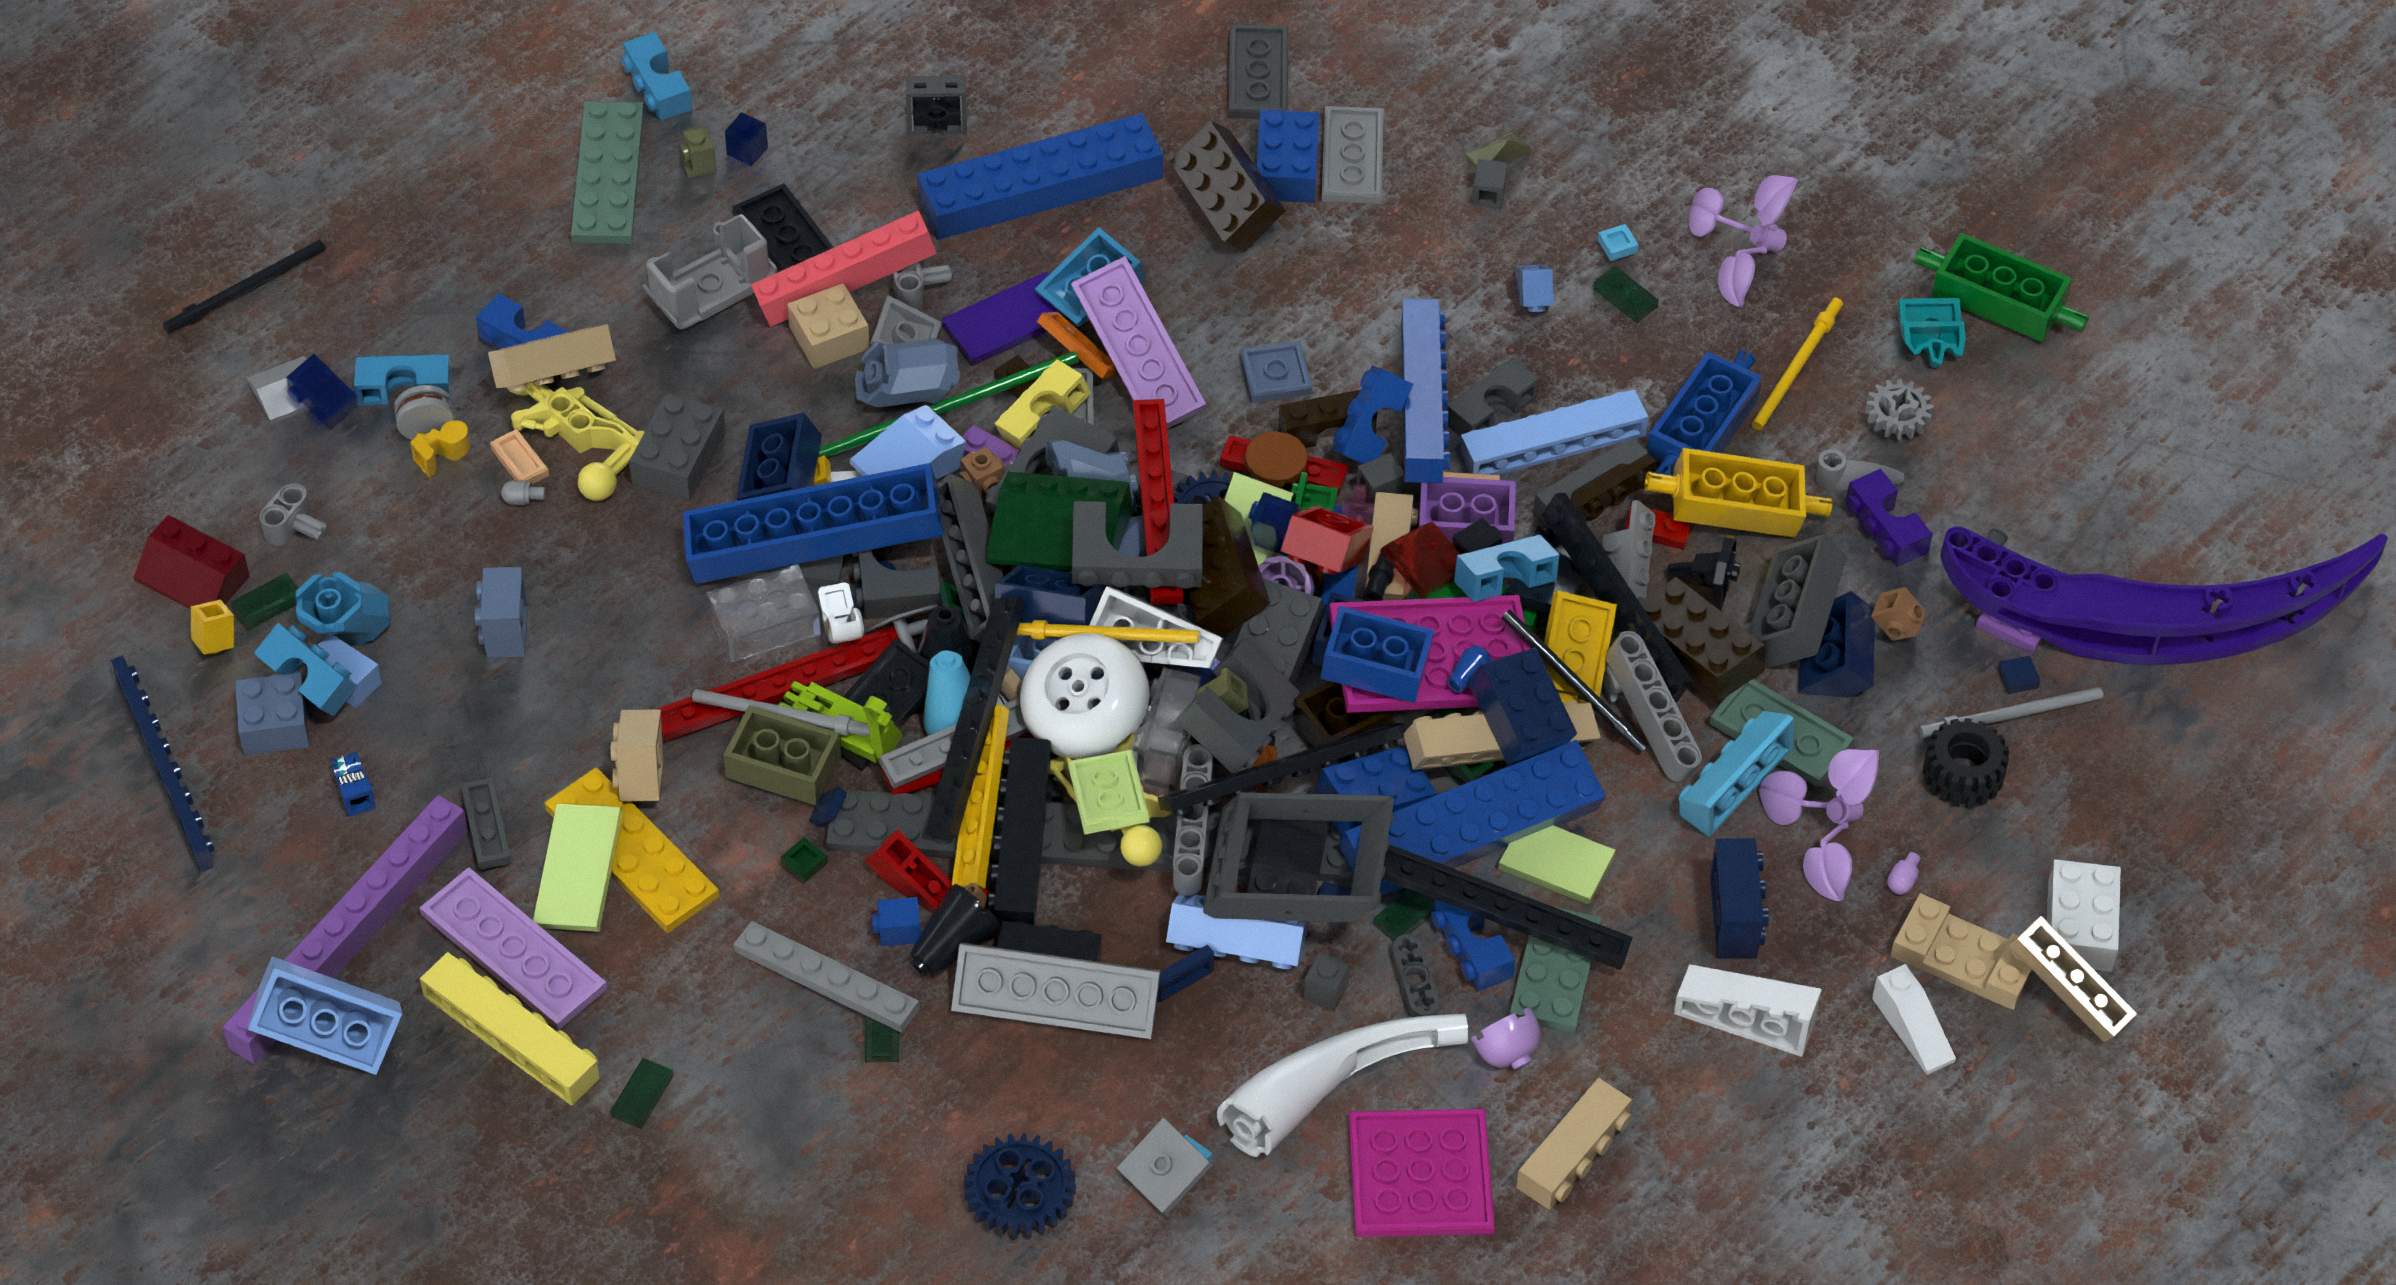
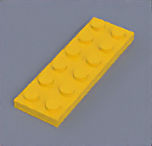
(644, 858)

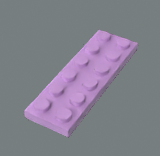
(1137, 340)
(513, 948)

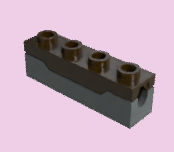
(1601, 481)

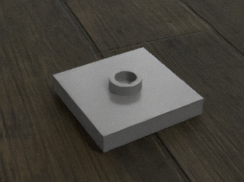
(1164, 1166)

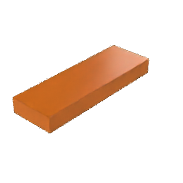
(1076, 341)

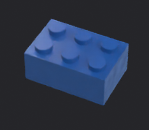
(1289, 153)
(1377, 654)
(1377, 774)

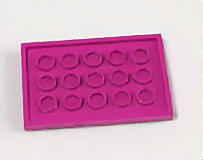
(1457, 626)

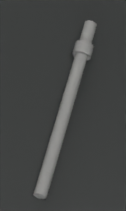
(2020, 710)
(841, 724)

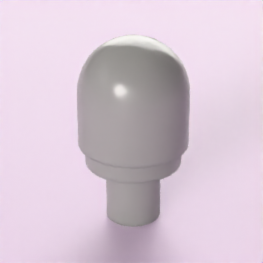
(521, 492)

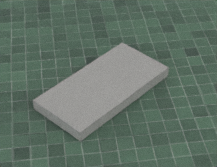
(1352, 155)

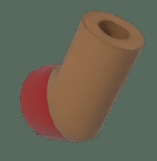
(981, 894)

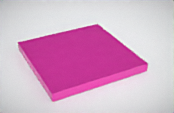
(1421, 1173)

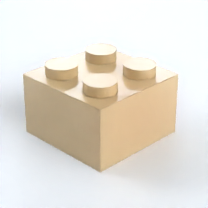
(828, 326)
(638, 755)

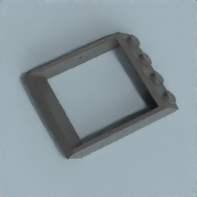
(1376, 819)

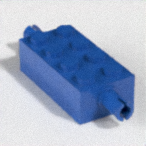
(1706, 409)

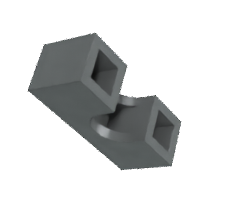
(1506, 385)

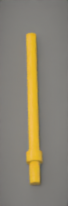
(1822, 325)
(1041, 630)

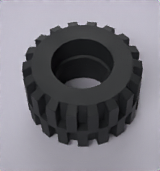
(1969, 742)

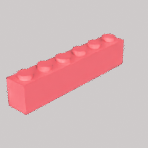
(850, 263)

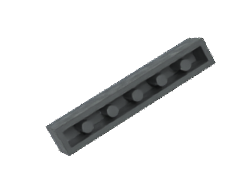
(966, 547)

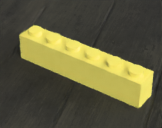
(510, 1028)

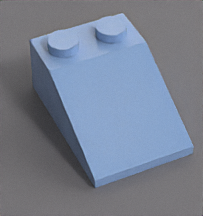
(913, 441)

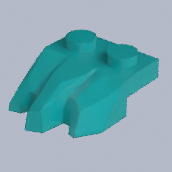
(1932, 327)

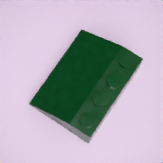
(1036, 517)

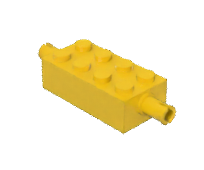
(1738, 492)

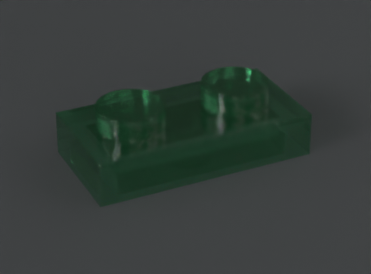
(1625, 294)
(266, 601)
(1404, 914)

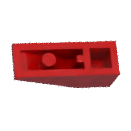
(909, 870)

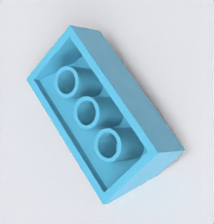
(1737, 771)

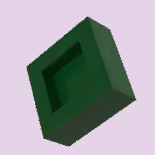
(804, 859)

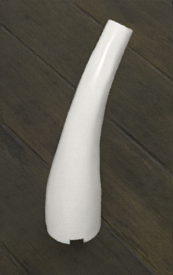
(1287, 1091)

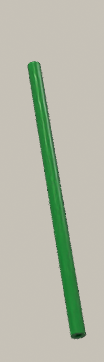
(951, 403)

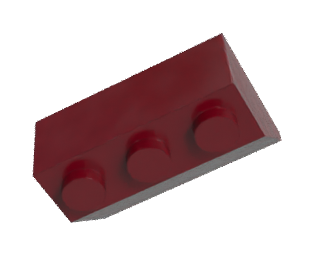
(190, 565)

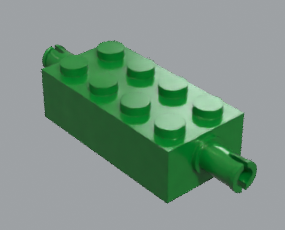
(2002, 287)

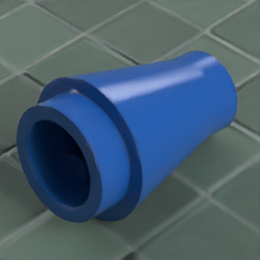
(1467, 664)

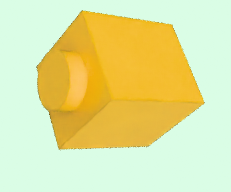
(212, 627)

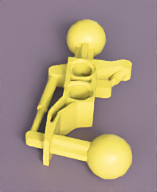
(566, 414)
(1139, 843)

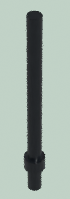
(194, 313)
(1619, 726)

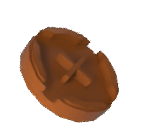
(1276, 458)

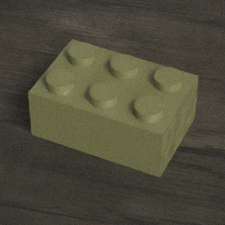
(782, 755)

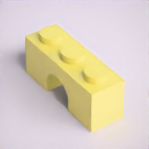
(1055, 387)

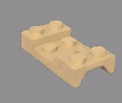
(1961, 953)

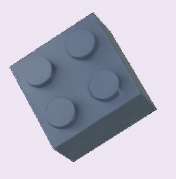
(502, 612)
(271, 714)

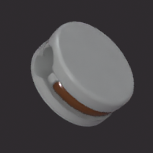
(422, 410)

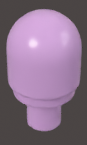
(1904, 874)

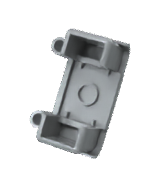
(714, 279)

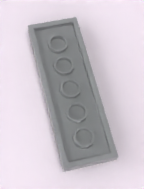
(1056, 990)

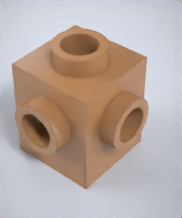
(982, 469)
(1899, 614)

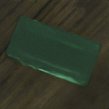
(880, 1042)
(641, 1093)

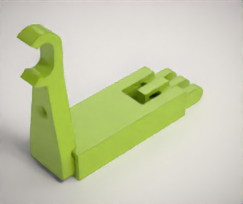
(882, 730)

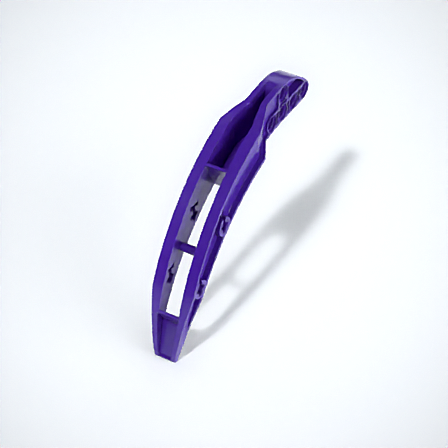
(2145, 620)

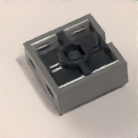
(936, 104)

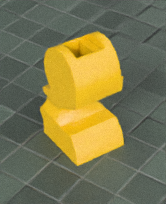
(449, 442)

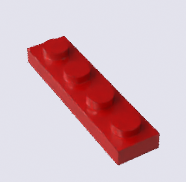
(1319, 470)

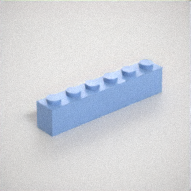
(1554, 434)

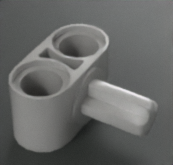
(910, 282)
(288, 514)

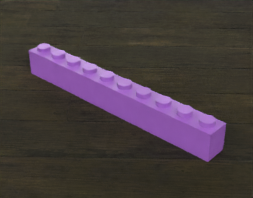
(363, 909)

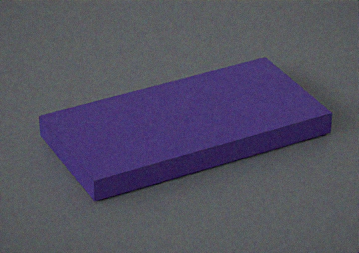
(999, 321)

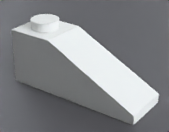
(1913, 1018)

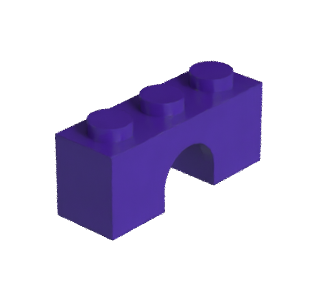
(1899, 537)

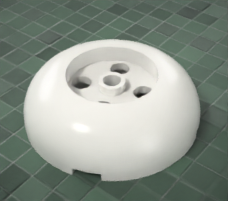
(1078, 730)

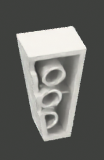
(1750, 1007)

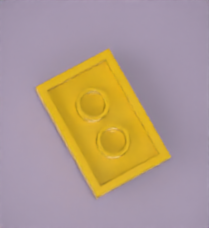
(1580, 636)

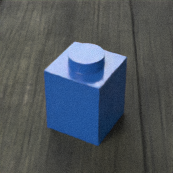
(897, 921)

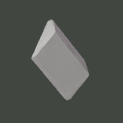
(903, 324)
(271, 391)

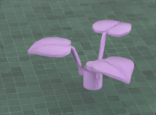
(1738, 271)
(1782, 796)

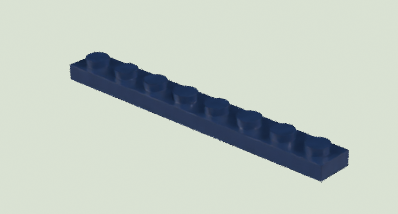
(168, 772)

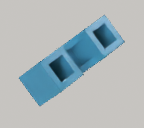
(663, 93)
(379, 375)
(1528, 559)
(325, 685)

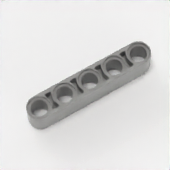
(1657, 720)
(1189, 831)

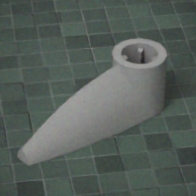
(1836, 472)

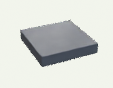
(1276, 372)

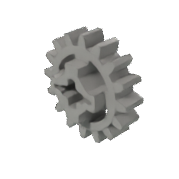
(1899, 409)

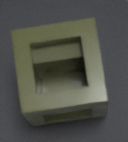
(698, 152)
(1230, 690)

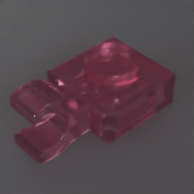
(1359, 508)

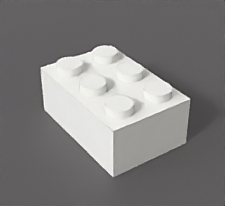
(2085, 909)

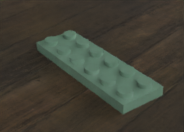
(607, 173)

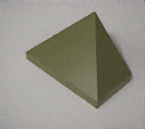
(1501, 149)

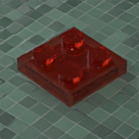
(1424, 558)

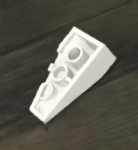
(1125, 610)

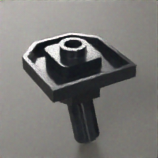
(1711, 570)

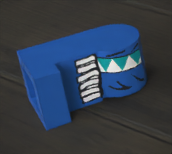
(353, 783)

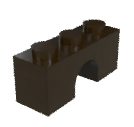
(1312, 416)

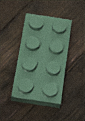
(1814, 738)
(1552, 982)

